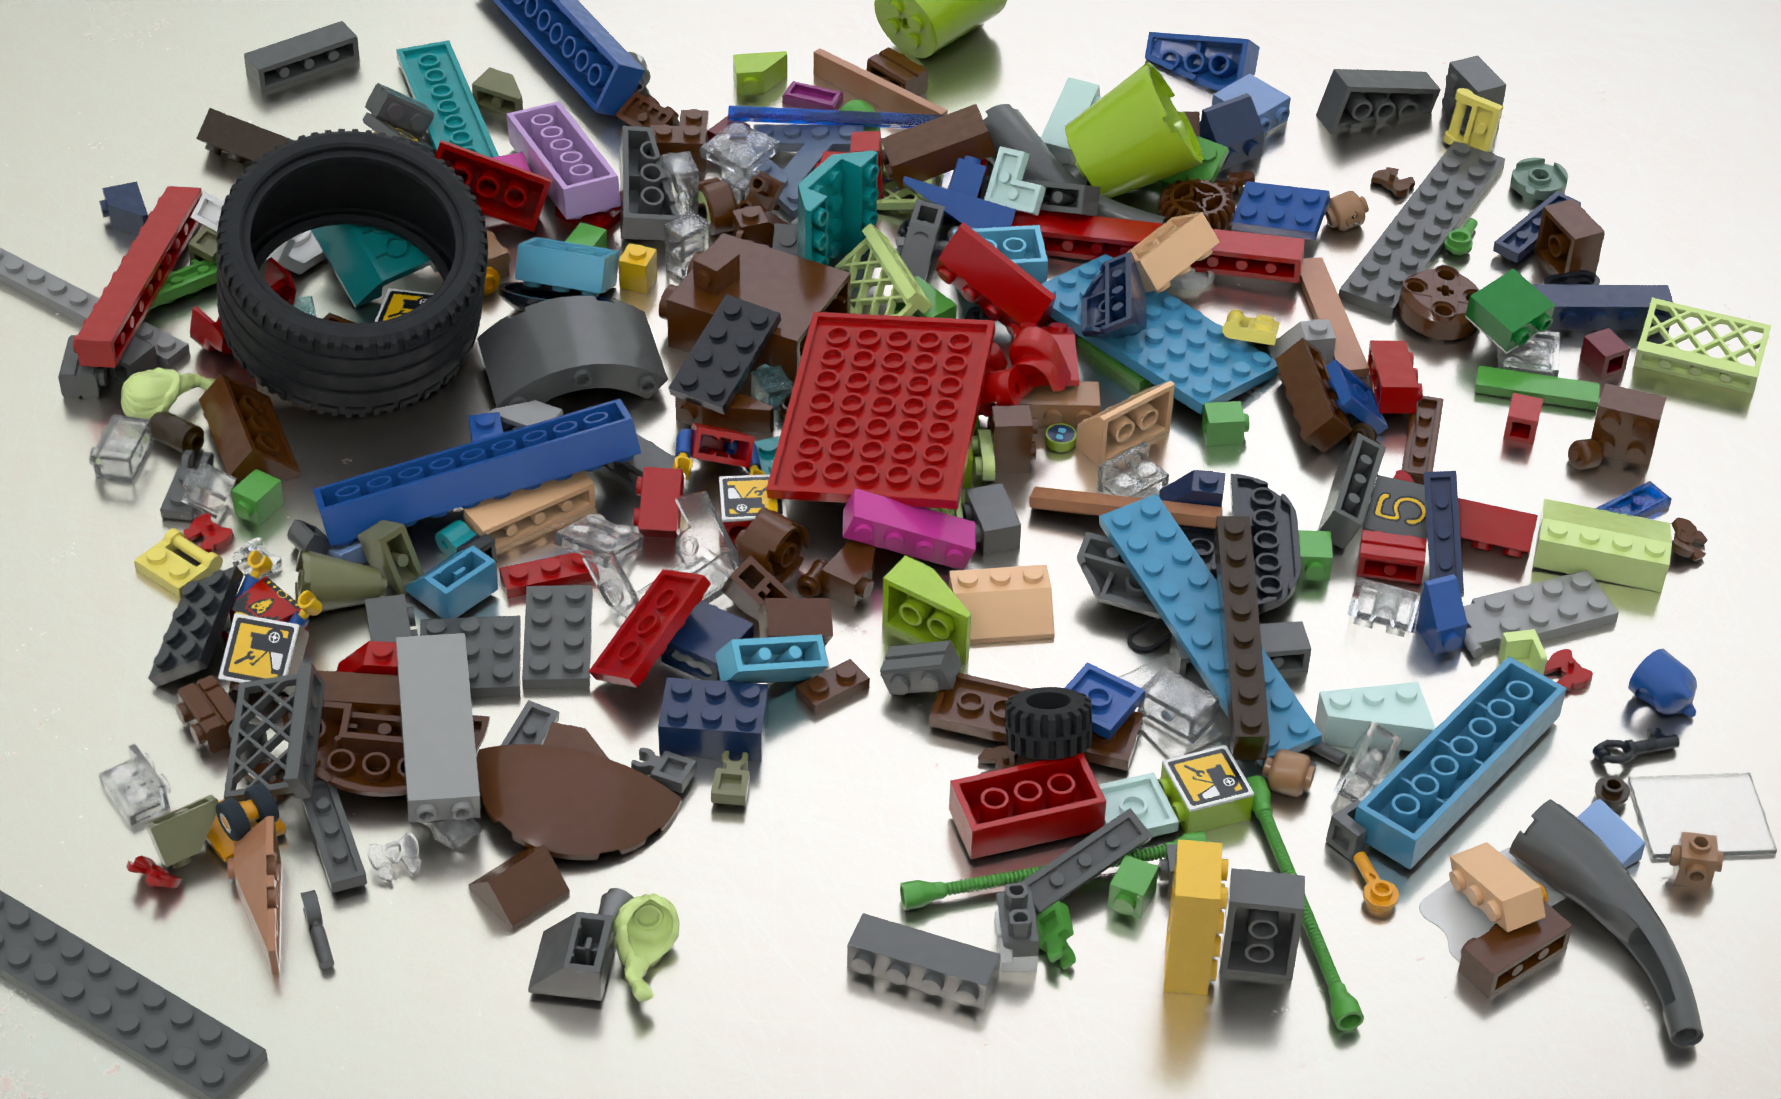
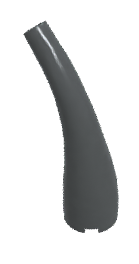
(1013, 131)
(1591, 876)

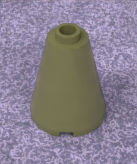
(337, 581)

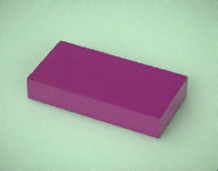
(812, 97)

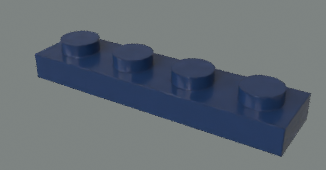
(1523, 236)
(1443, 525)

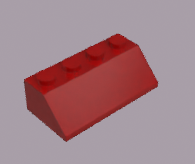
(499, 187)
(993, 281)

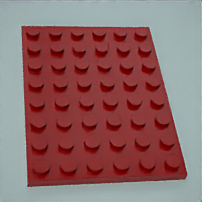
(883, 409)

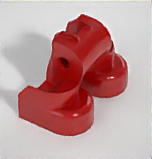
(210, 334)
(1034, 362)

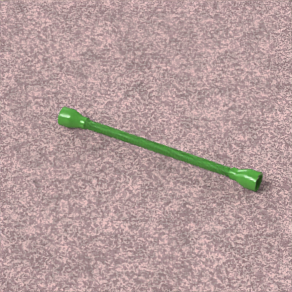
(920, 893)
(1344, 1006)

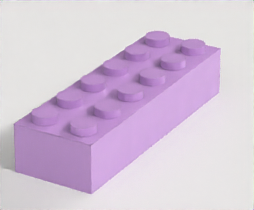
(564, 153)

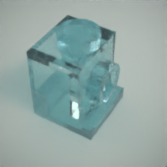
(770, 380)

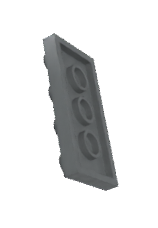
(557, 637)

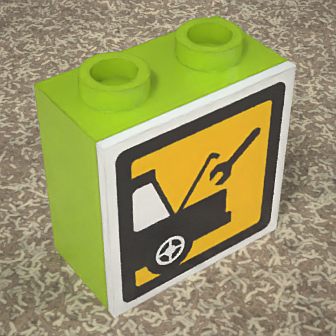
(1206, 789)

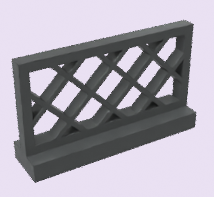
(303, 732)

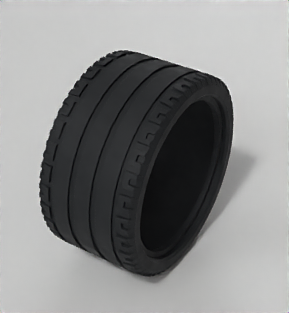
(352, 182)

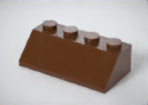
(247, 431)

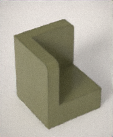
(204, 245)

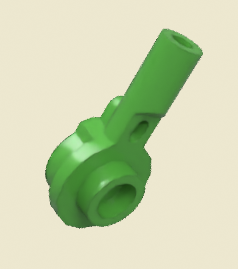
(1460, 240)

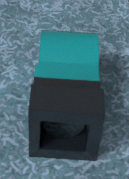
(459, 537)

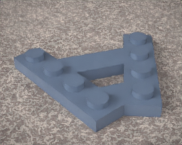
(809, 143)

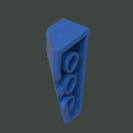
(963, 207)

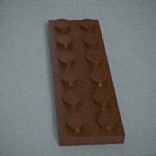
(978, 710)

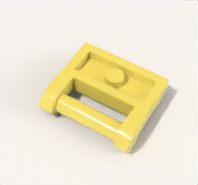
(1481, 124)
(1258, 330)
(170, 569)

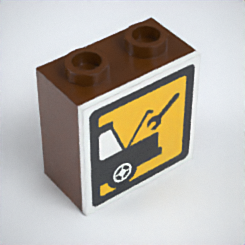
(262, 650)

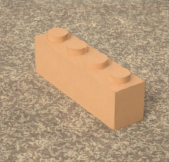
(531, 510)

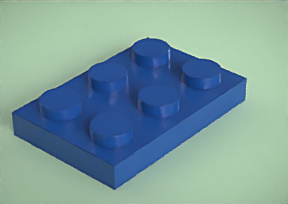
(1281, 210)

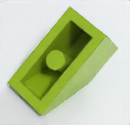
(759, 71)

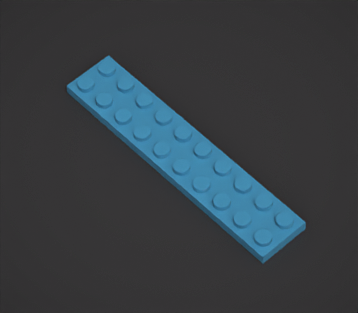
(1189, 605)

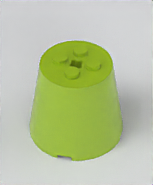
(931, 25)
(1133, 136)

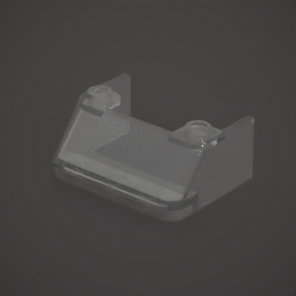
(701, 548)

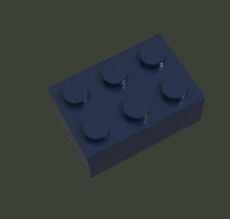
(712, 718)

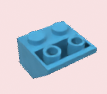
(456, 583)

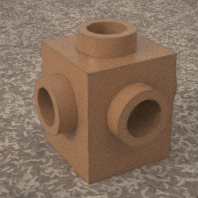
(1695, 860)

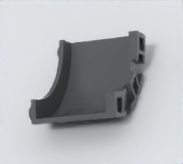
(570, 348)

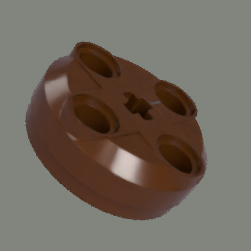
(1437, 303)

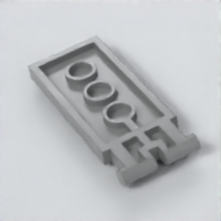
(1549, 607)

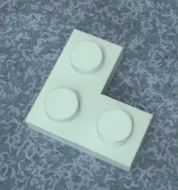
(1007, 184)

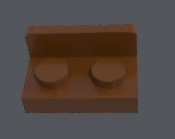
(646, 111)

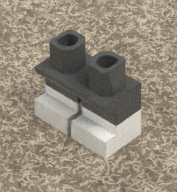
(1016, 929)

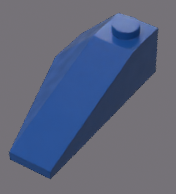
(1204, 59)

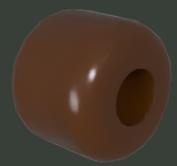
(1585, 454)

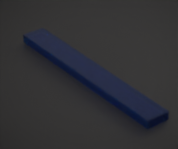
(826, 117)

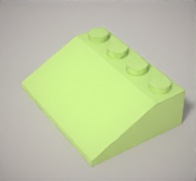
(1605, 543)

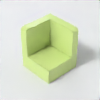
(1525, 648)

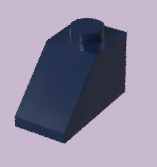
(124, 207)
(1196, 488)

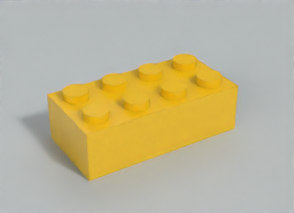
(1195, 917)

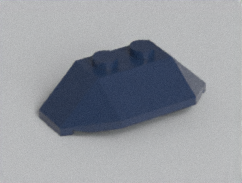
(1115, 301)

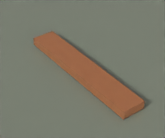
(870, 86)
(1326, 304)
(1099, 504)

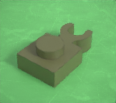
(731, 781)

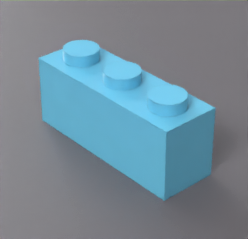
(772, 659)

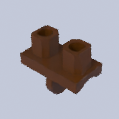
(764, 192)

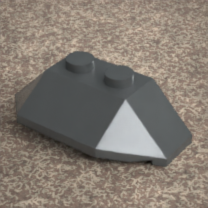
(1110, 576)

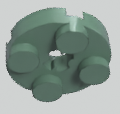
(1537, 179)

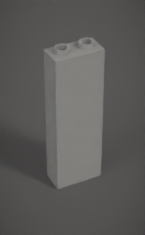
(437, 728)

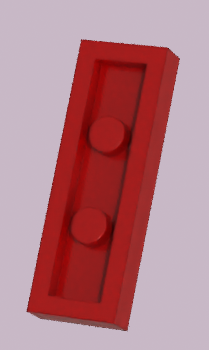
(550, 571)

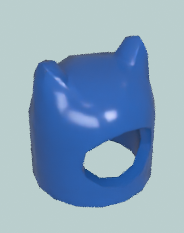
(1665, 684)

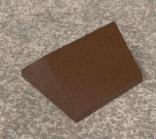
(521, 886)

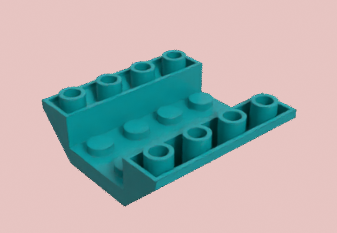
(837, 205)
(368, 258)

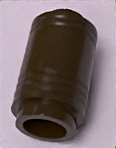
(176, 432)

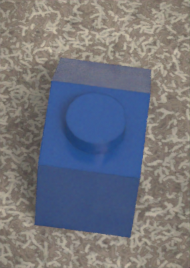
(967, 176)
(1442, 615)

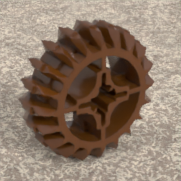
(1198, 197)

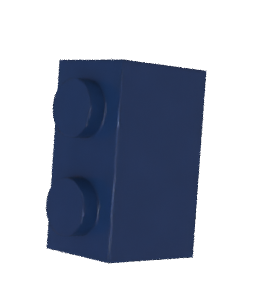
(1236, 127)

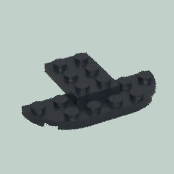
(1273, 539)

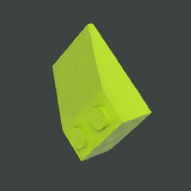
(924, 607)

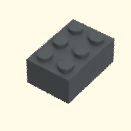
(1262, 924)

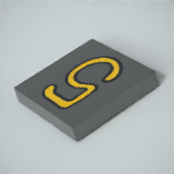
(381, 126)
(1397, 508)

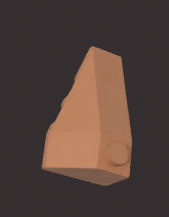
(258, 885)

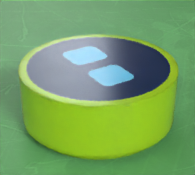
(1060, 437)

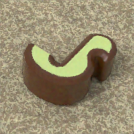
(719, 203)

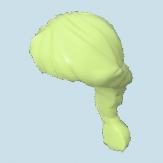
(157, 390)
(643, 934)

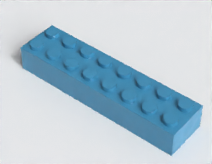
(1459, 761)

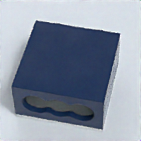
(702, 636)

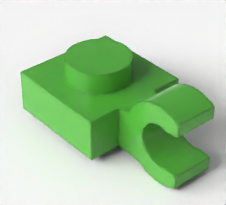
(1054, 929)

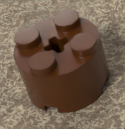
(773, 543)

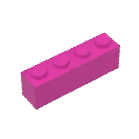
(909, 529)

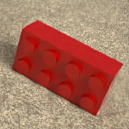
(1026, 805)

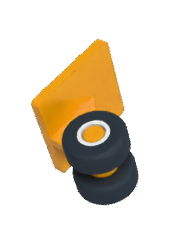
(237, 818)

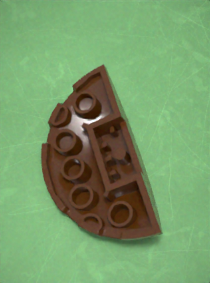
(366, 749)
(571, 800)

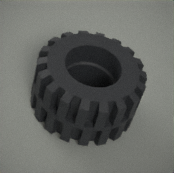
(1048, 723)

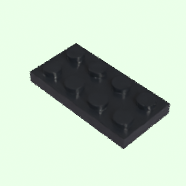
(725, 354)
(196, 626)

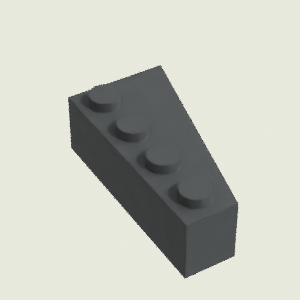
(1375, 95)
(644, 187)

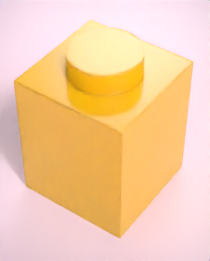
(638, 268)

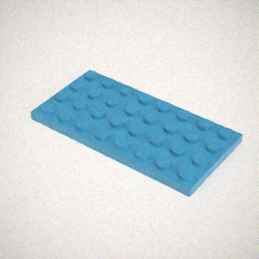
(1175, 347)

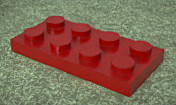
(650, 628)

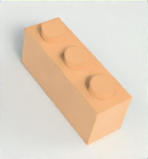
(1497, 887)

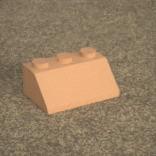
(1172, 250)
(1127, 423)
(1006, 602)

